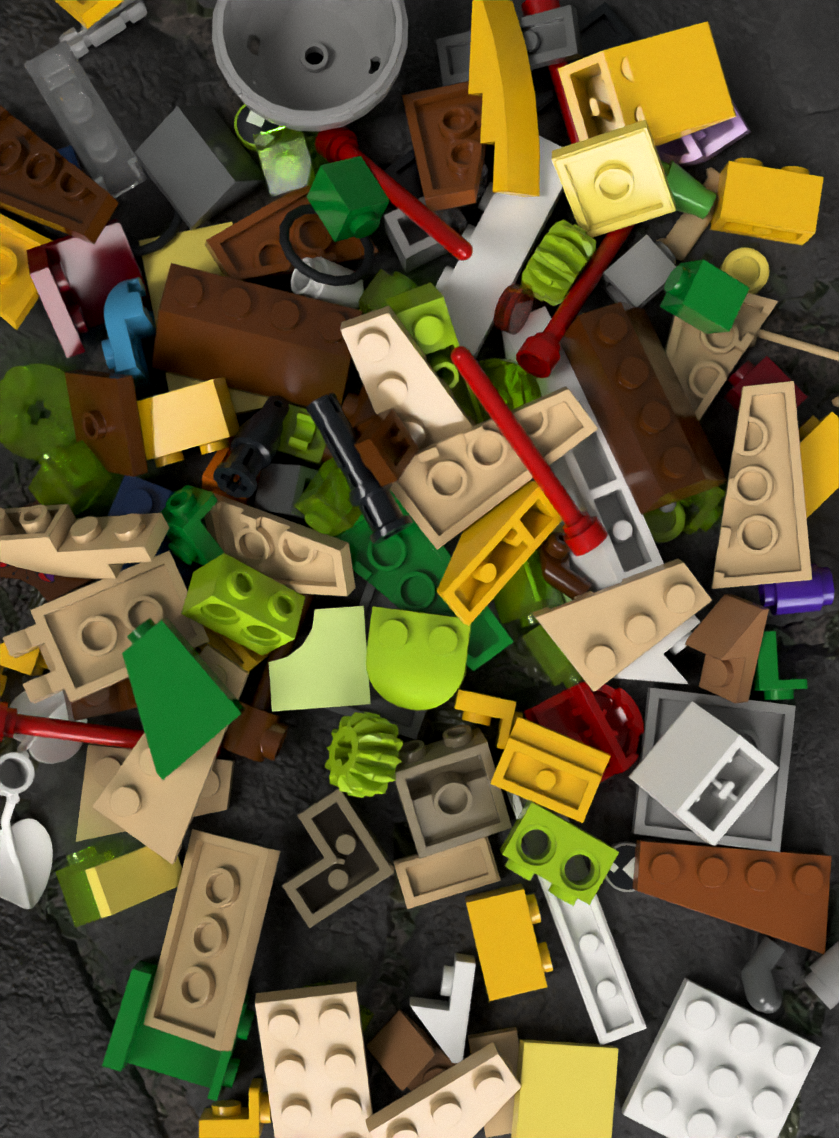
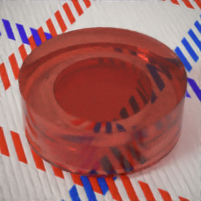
(513, 308)

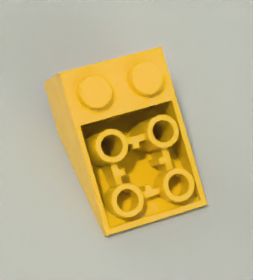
(664, 78)

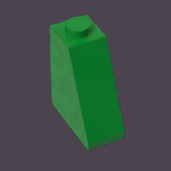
(175, 694)

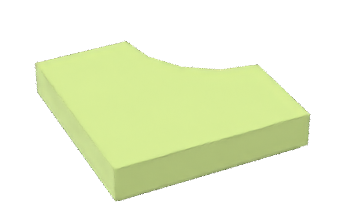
(328, 665)

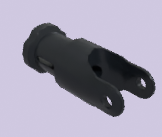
(252, 449)

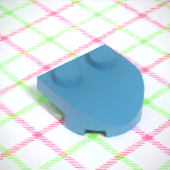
(126, 326)

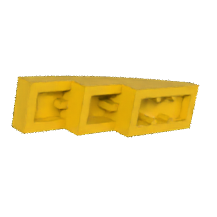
(504, 81)

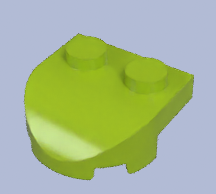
(416, 656)

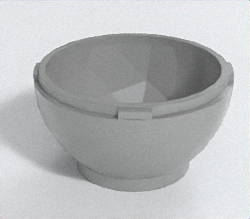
(281, 81)

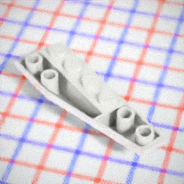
(593, 483)

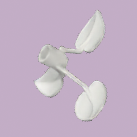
(26, 845)

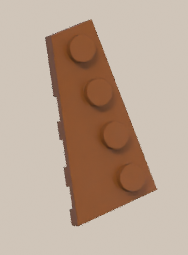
(753, 888)

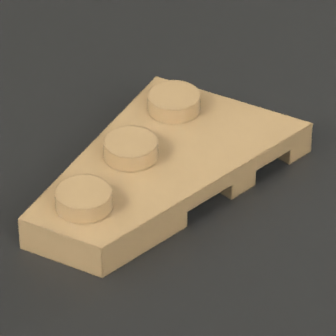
(620, 623)

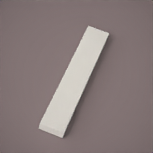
(588, 948)

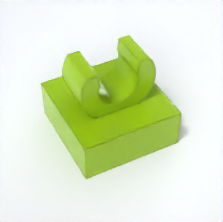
(301, 437)

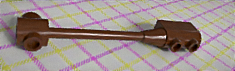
(258, 731)

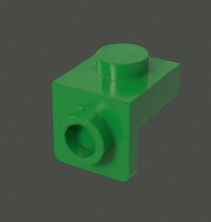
(187, 534)
(766, 672)

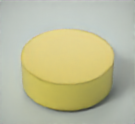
(747, 267)

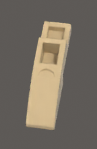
(88, 547)

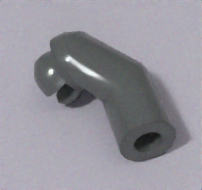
(758, 978)

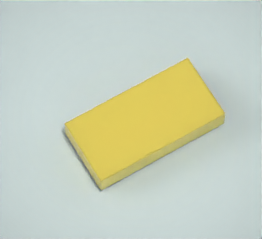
(131, 880)

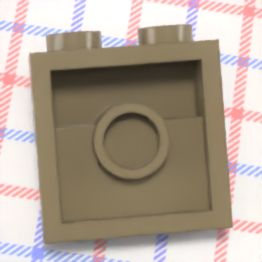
(449, 791)

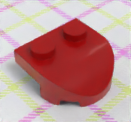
(598, 718)

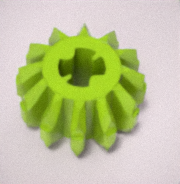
(558, 262)
(363, 754)

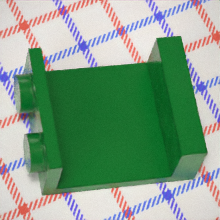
(164, 1052)

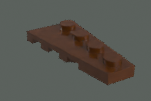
(47, 186)

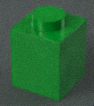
(348, 199)
(704, 296)

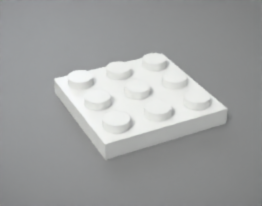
(718, 1071)

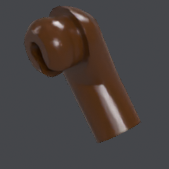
(556, 567)

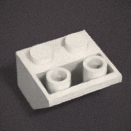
(703, 773)

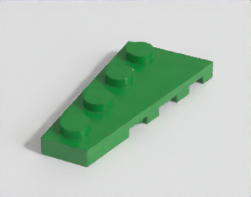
(409, 574)

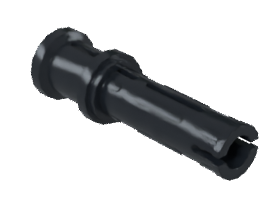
(366, 493)

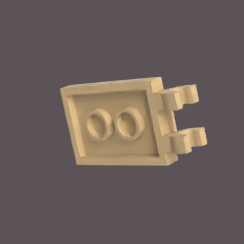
(89, 628)

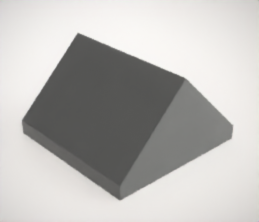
(198, 164)

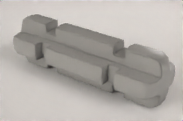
(105, 28)

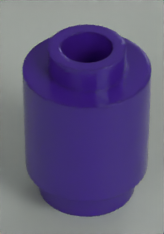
(799, 595)

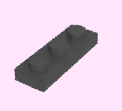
(548, 36)

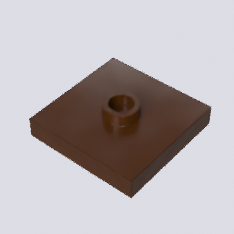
(108, 419)

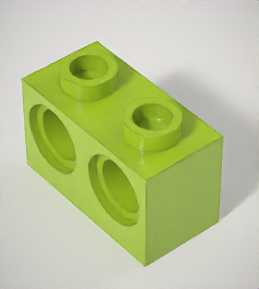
(243, 605)
(563, 843)

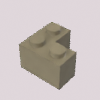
(350, 859)

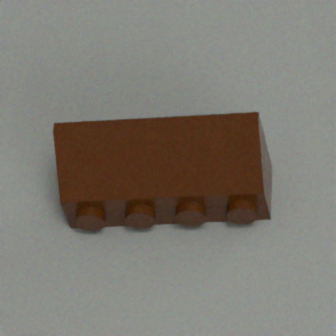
(251, 336)
(640, 406)

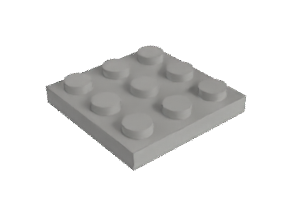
(764, 726)

